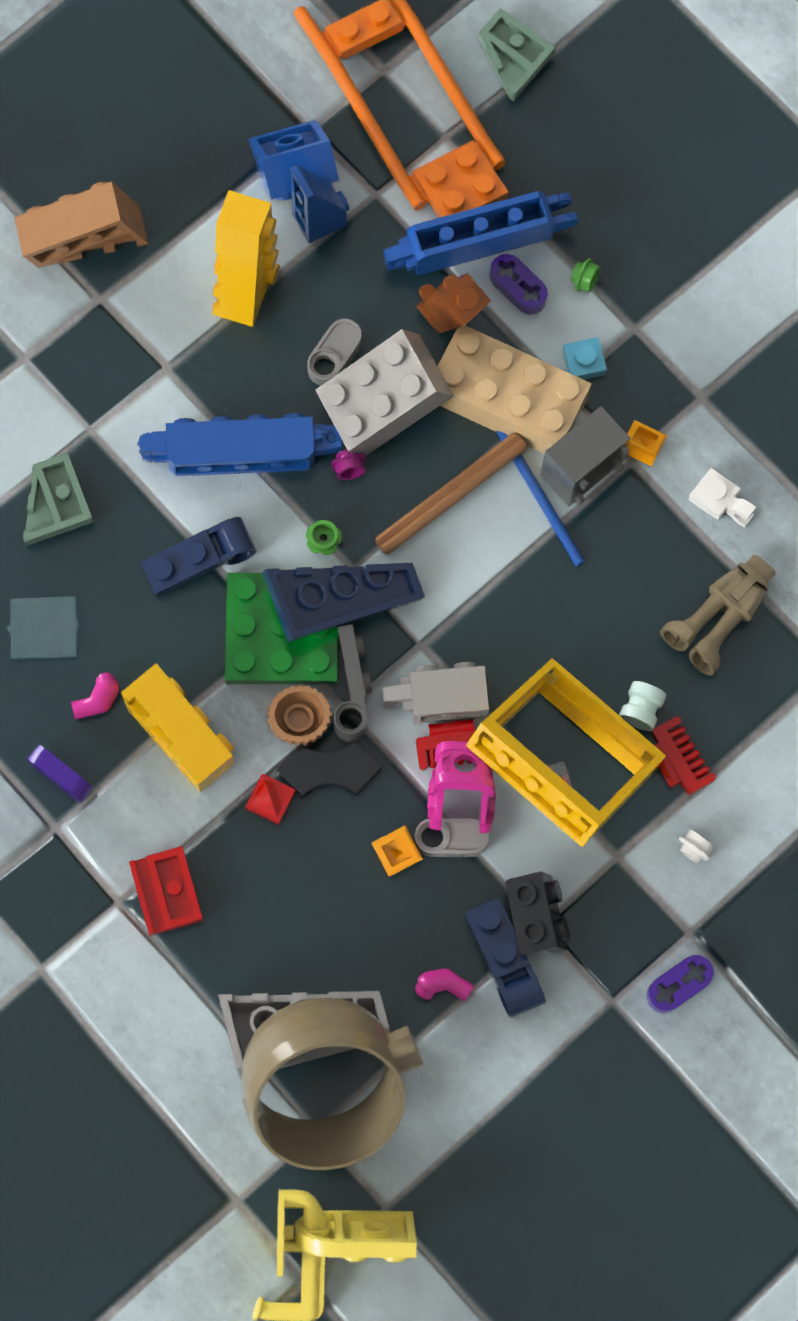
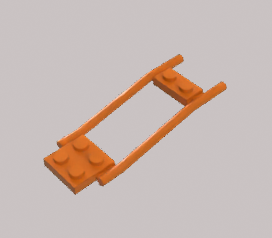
(449, 183)

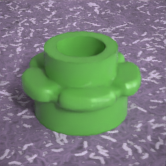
(585, 275)
(325, 528)

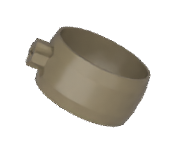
(346, 1136)

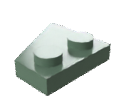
(514, 51)
(54, 500)

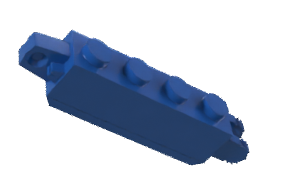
(480, 232)
(240, 445)

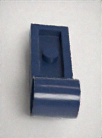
(199, 554)
(510, 969)

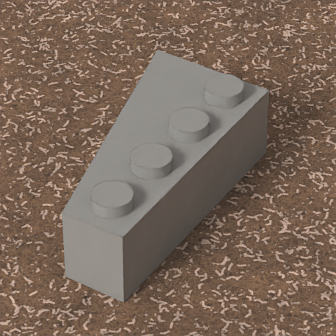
(247, 1013)

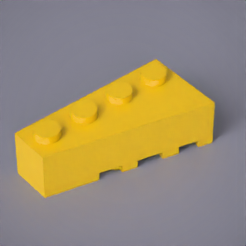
(244, 257)

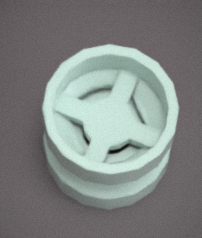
(642, 705)

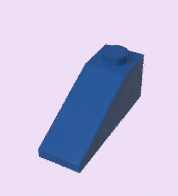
(316, 204)

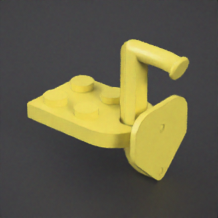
(332, 1234)

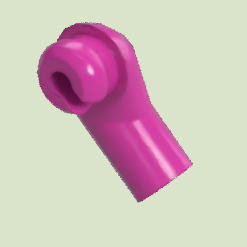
(100, 699)
(442, 980)

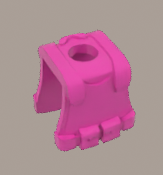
(448, 777)

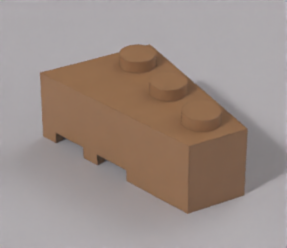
(79, 224)

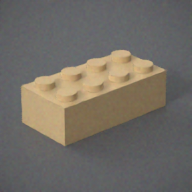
(510, 389)

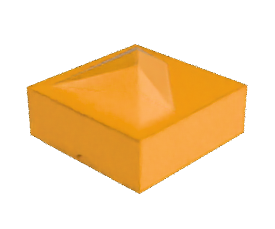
(644, 442)
(397, 850)

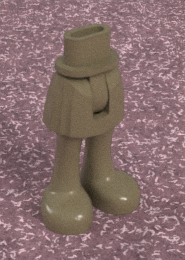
(739, 598)

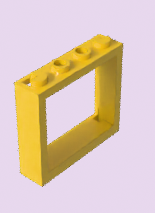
(536, 779)

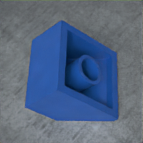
(296, 145)

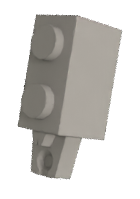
(441, 693)

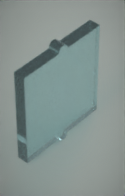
(43, 628)

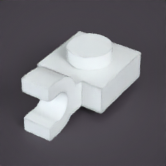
(718, 496)

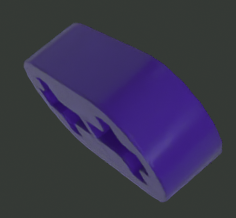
(524, 278)
(59, 773)
(674, 976)

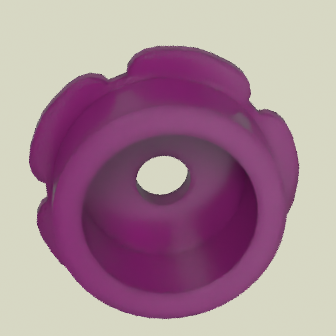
(348, 465)

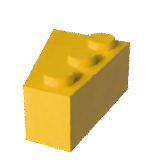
(178, 727)

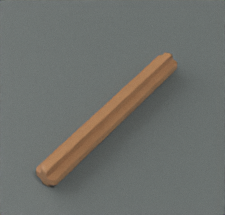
(450, 493)

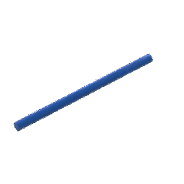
(546, 507)

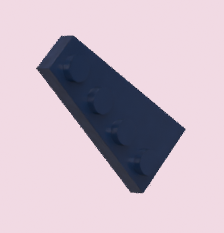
(331, 597)

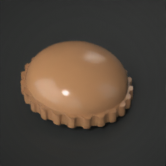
(299, 715)

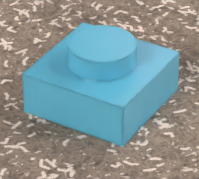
(585, 358)

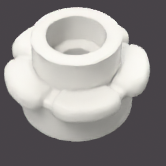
(695, 847)

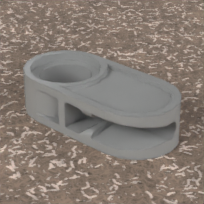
(338, 345)
(460, 838)

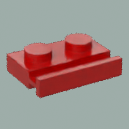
(166, 891)

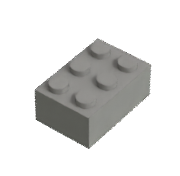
(384, 392)

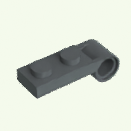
(357, 683)

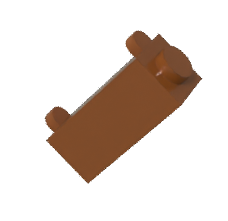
(451, 302)

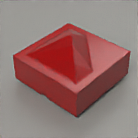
(270, 799)

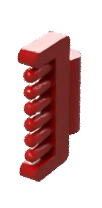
(440, 732)
(675, 766)

